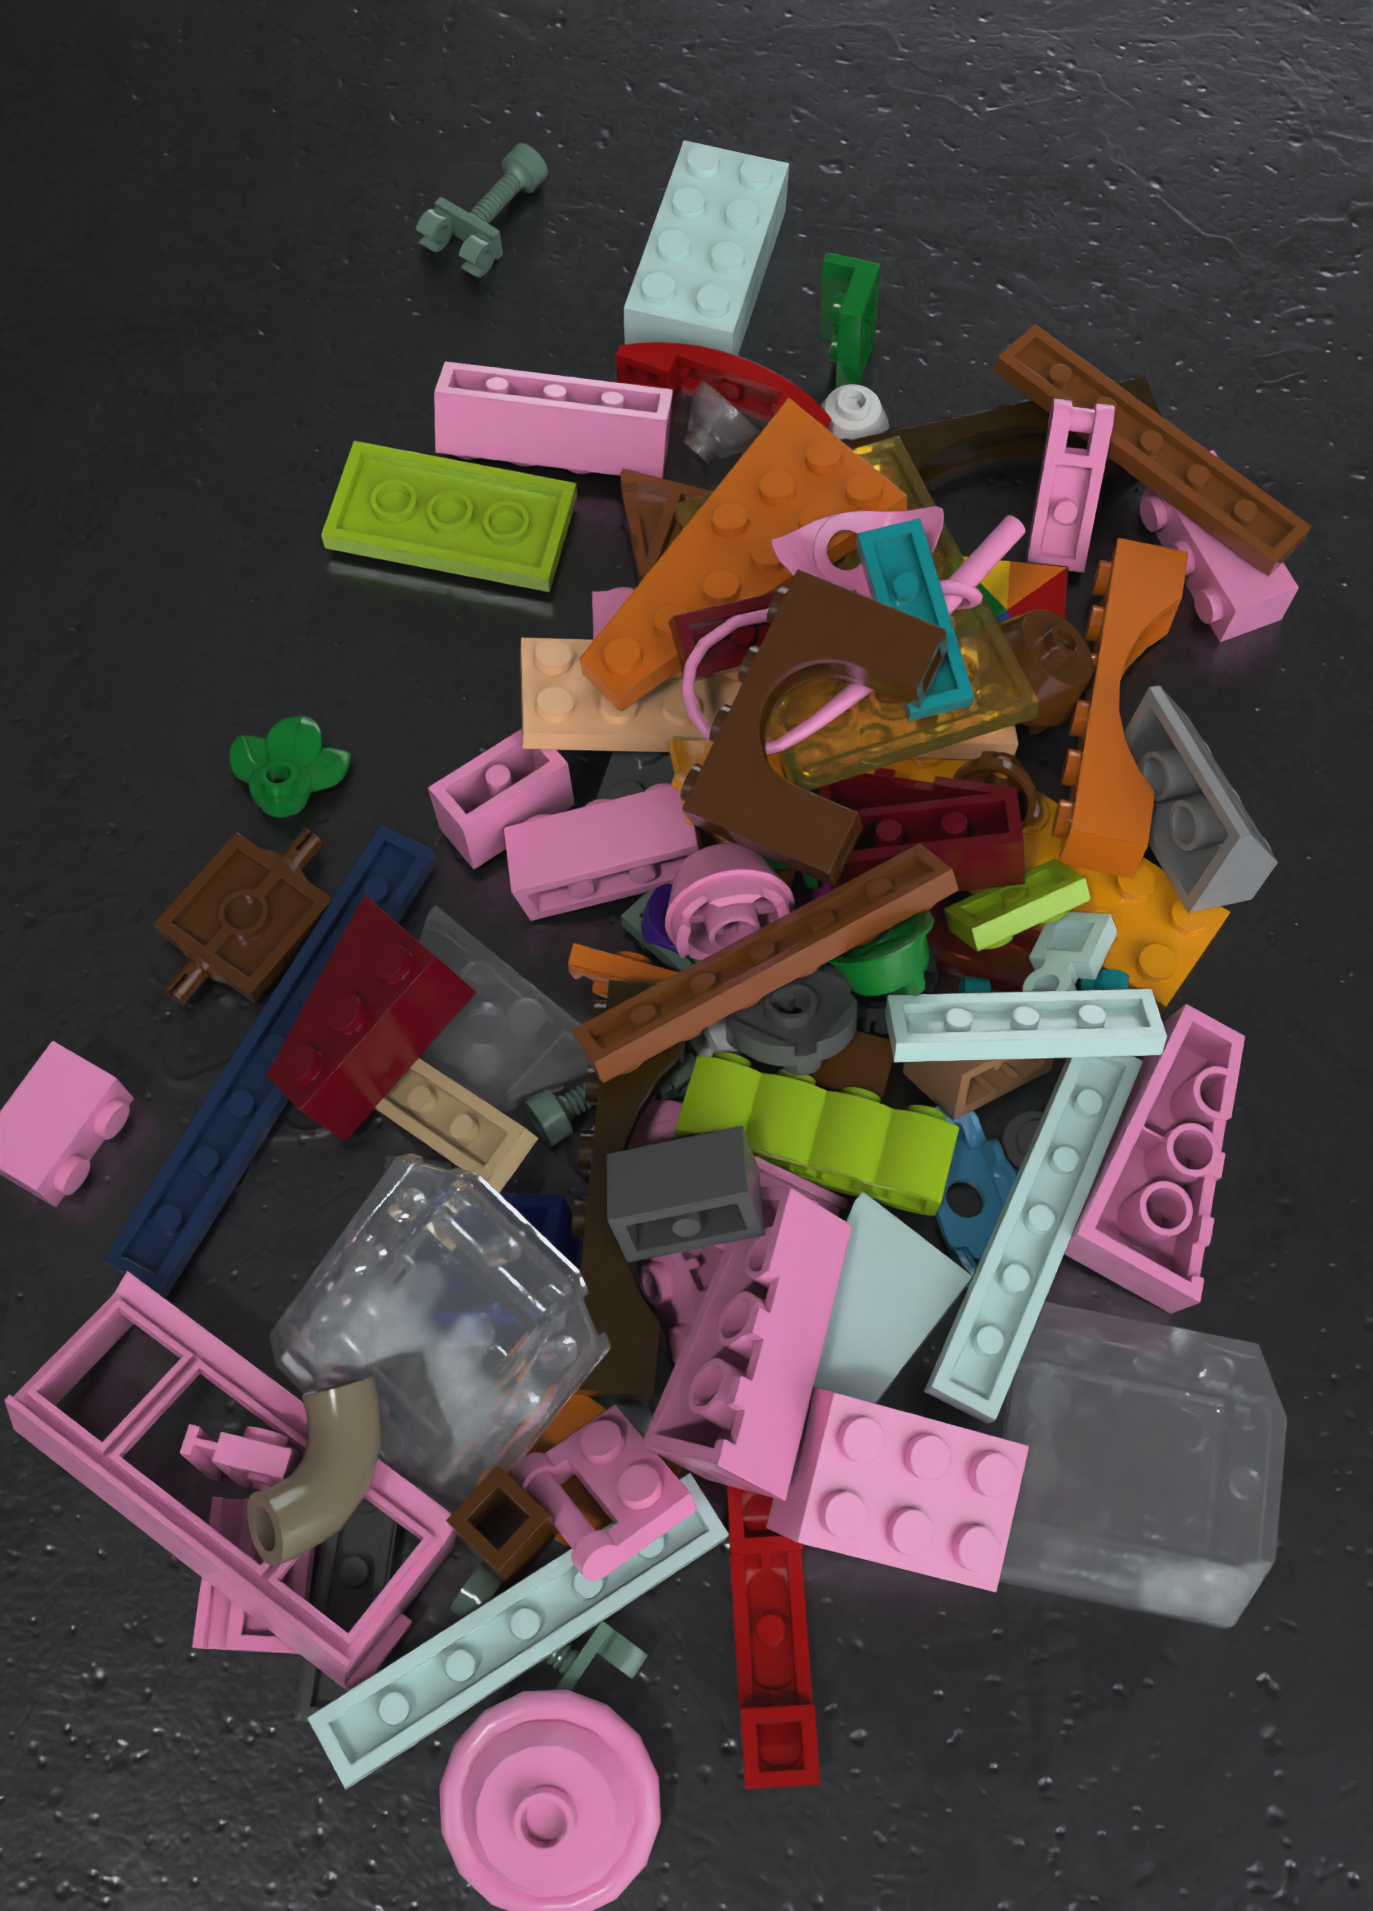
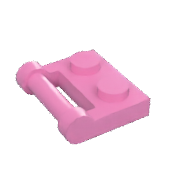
(624, 1480)

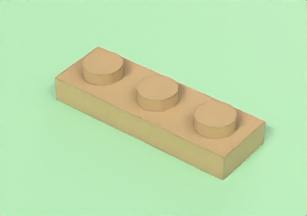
(457, 1124)

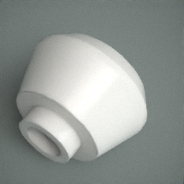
(855, 412)

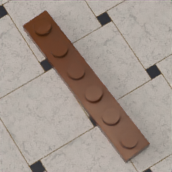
(1158, 452)
(763, 962)

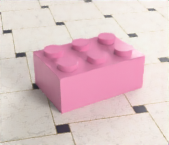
(901, 1490)

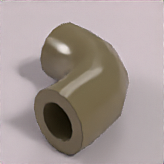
(328, 1480)

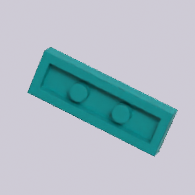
(905, 578)

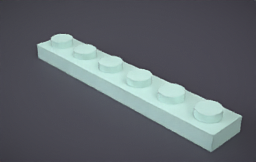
(1031, 1235)
(496, 1646)

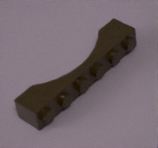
(989, 437)
(613, 1295)

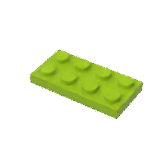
(450, 516)

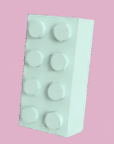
(707, 249)

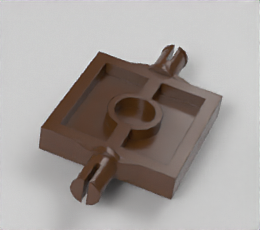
(243, 917)

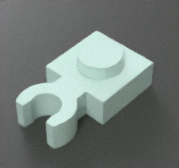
(1070, 951)

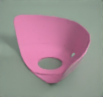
(807, 546)

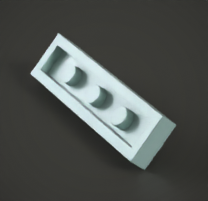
(1024, 1025)

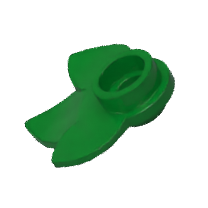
(287, 765)

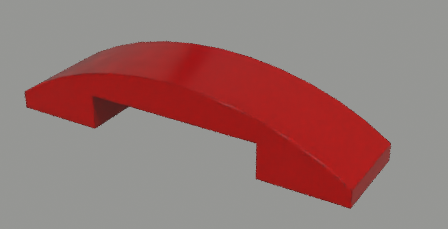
(743, 383)
(770, 1648)

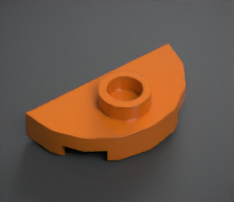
(623, 966)

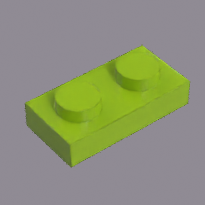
(1000, 912)

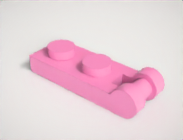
(1069, 485)

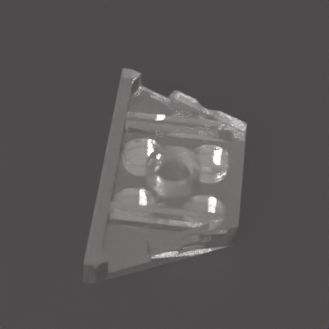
(508, 1035)

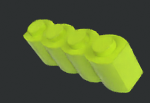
(824, 1136)

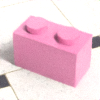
(499, 791)
(59, 1123)

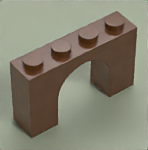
(812, 637)

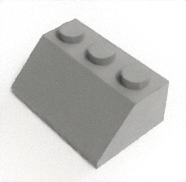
(1197, 817)

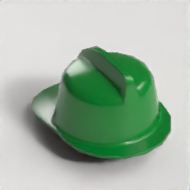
(891, 961)

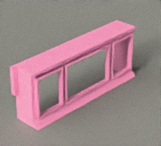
(253, 1587)

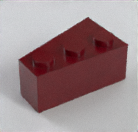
(959, 821)
(365, 1021)

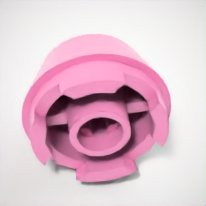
(723, 898)

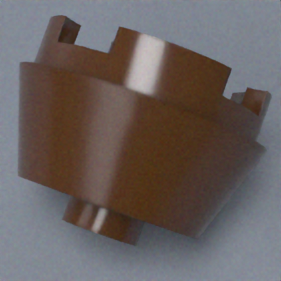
(1053, 662)

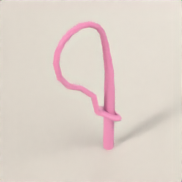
(958, 594)

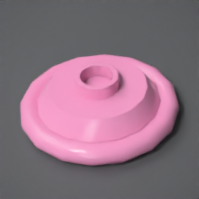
(549, 1803)

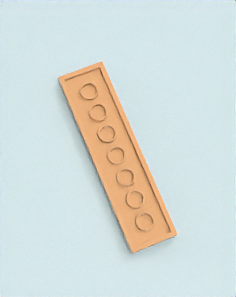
(571, 714)

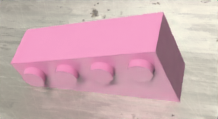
(1160, 1171)
(755, 1351)

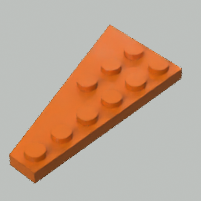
(726, 551)

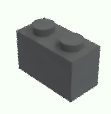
(684, 1194)

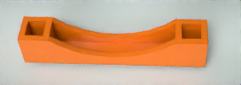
(1109, 799)

